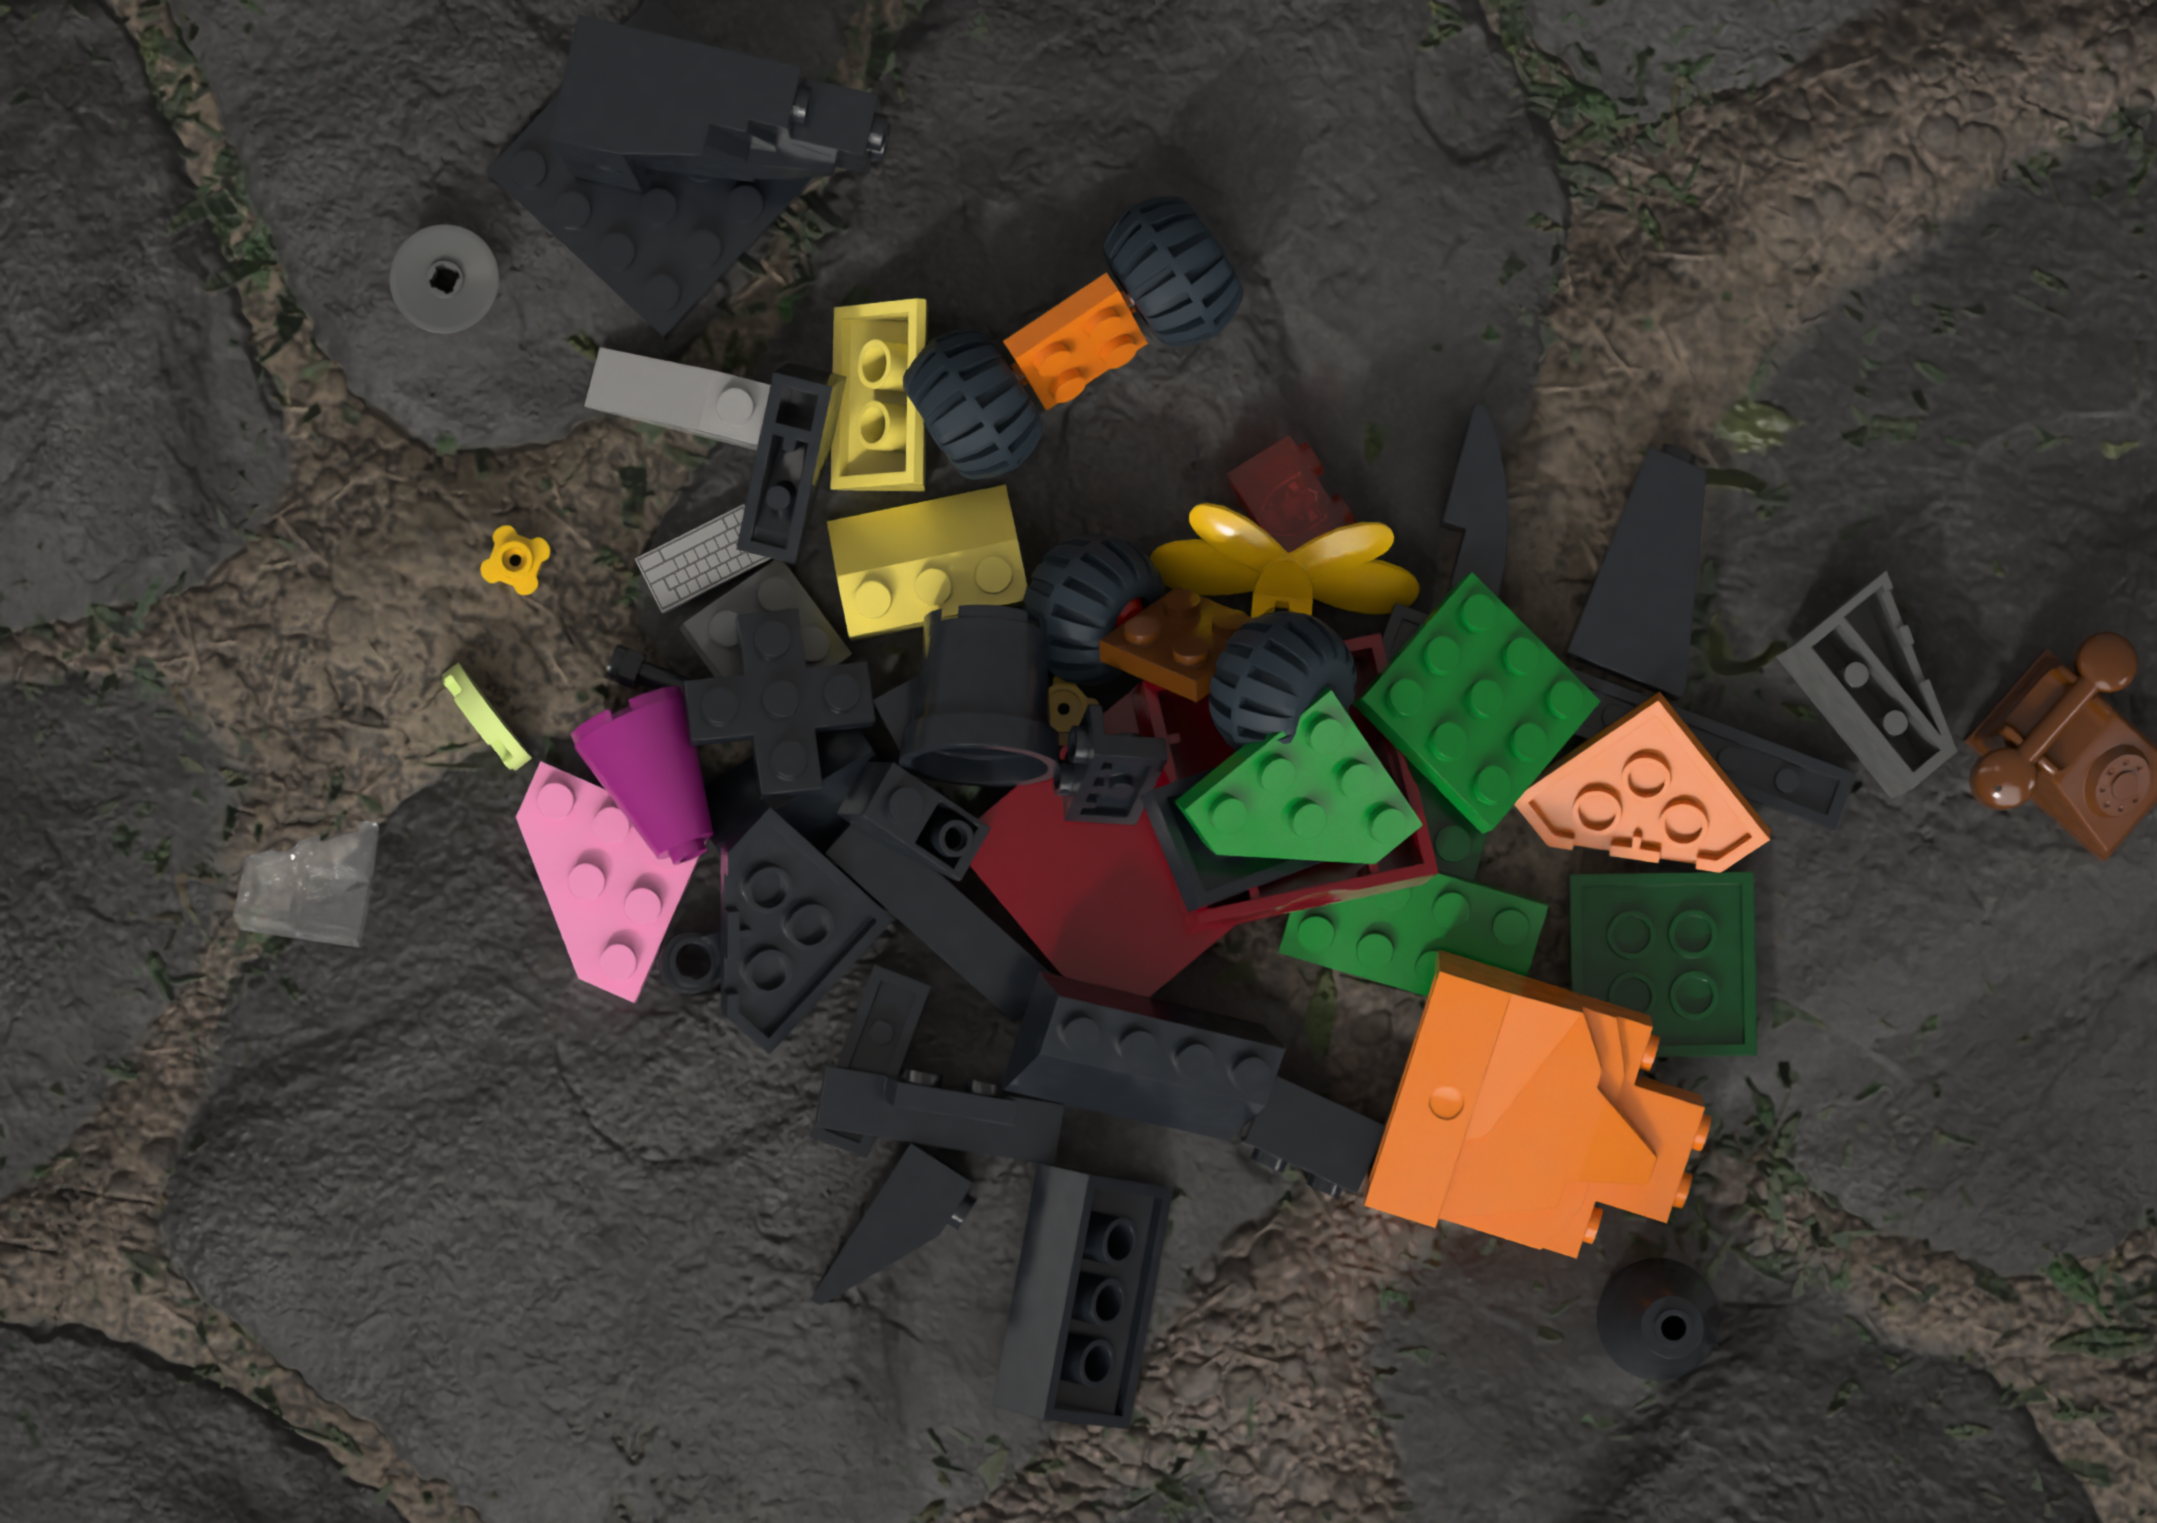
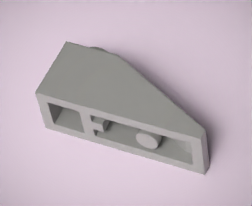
(679, 397)

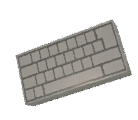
(697, 561)

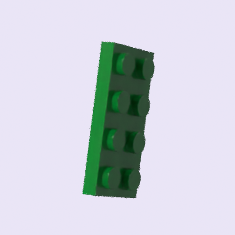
(1399, 932)

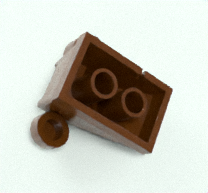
(2069, 746)

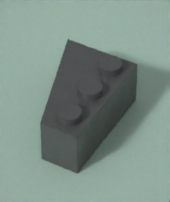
(1872, 689)

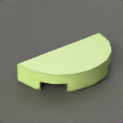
(485, 717)

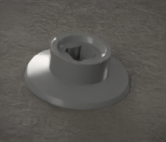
(417, 268)

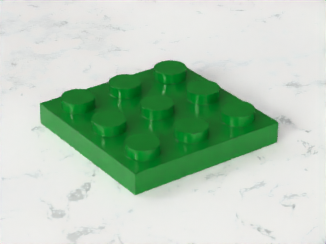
(1477, 702)

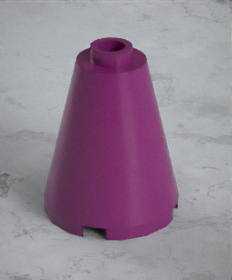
(651, 771)

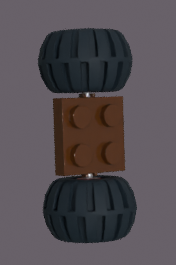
(1115, 620)

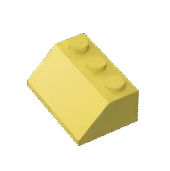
(926, 558)

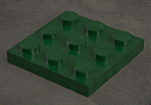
(1672, 952)

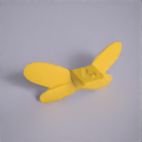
(1244, 558)

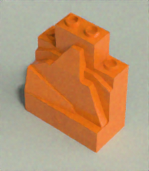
(1531, 1112)

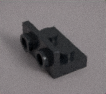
(1107, 772)

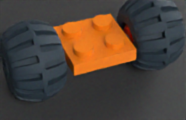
(1166, 270)

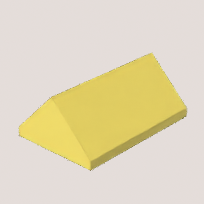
(878, 429)

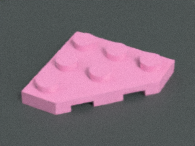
(600, 880)

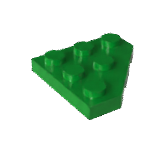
(1303, 798)

